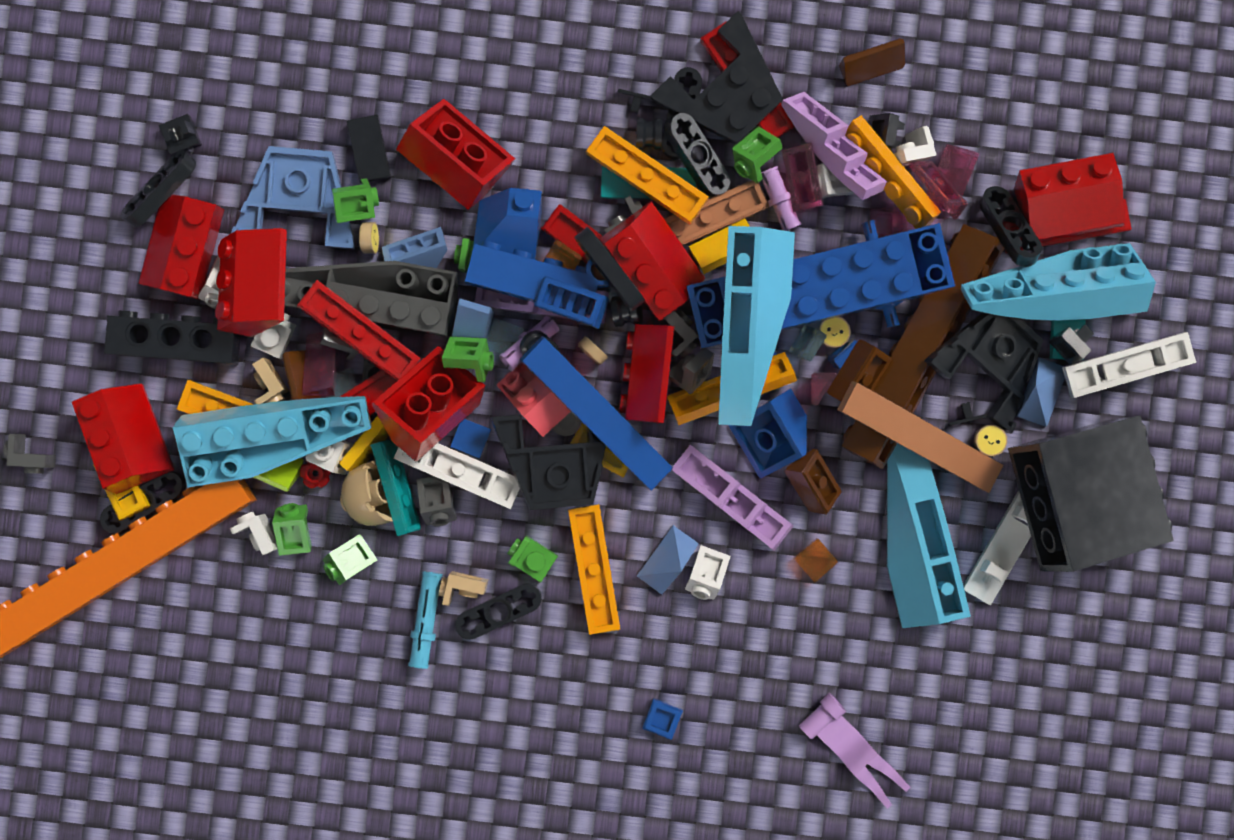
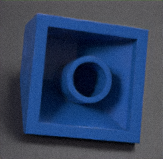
(510, 220)
(775, 435)

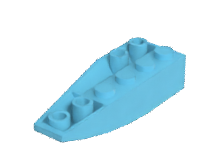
(1067, 286)
(754, 312)
(263, 436)
(920, 545)

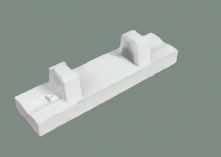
(1129, 364)
(466, 473)
(1001, 550)

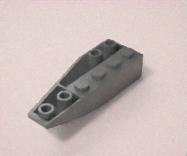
(386, 292)

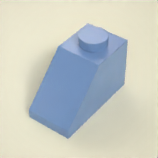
(472, 320)

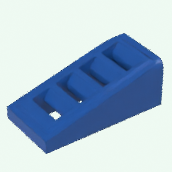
(598, 310)

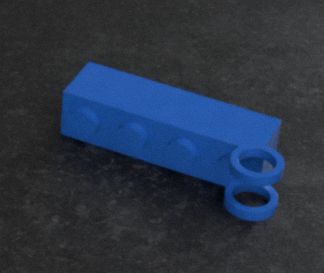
(522, 276)

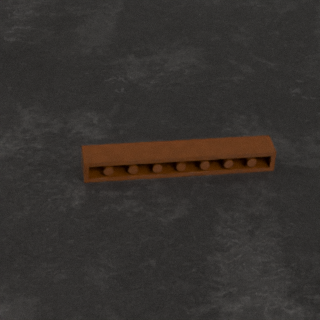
(933, 323)

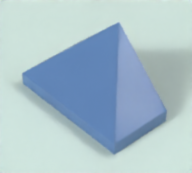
(422, 249)
(1042, 392)
(668, 560)

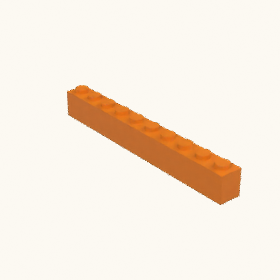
(119, 560)

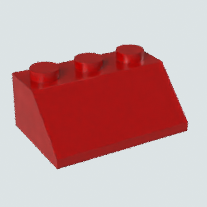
(454, 153)
(1071, 197)
(181, 246)
(653, 260)
(251, 281)
(647, 373)
(427, 404)
(122, 437)

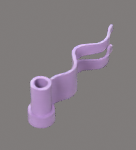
(849, 746)

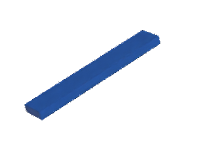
(596, 413)

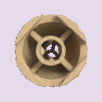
(364, 496)

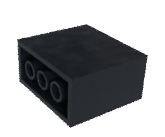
(1091, 494)

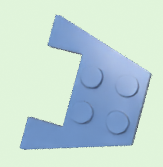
(299, 183)

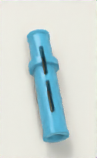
(425, 620)

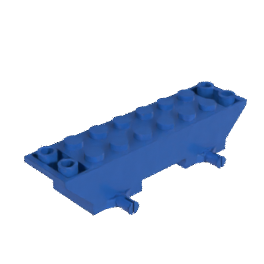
(845, 281)

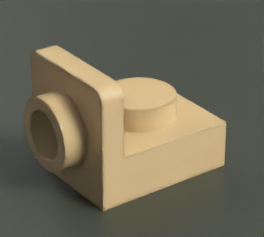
(269, 378)
(467, 584)

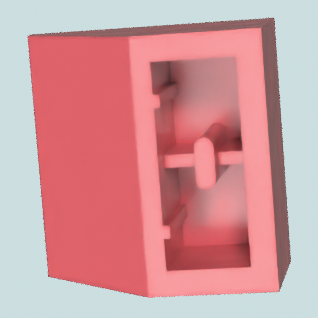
(533, 399)

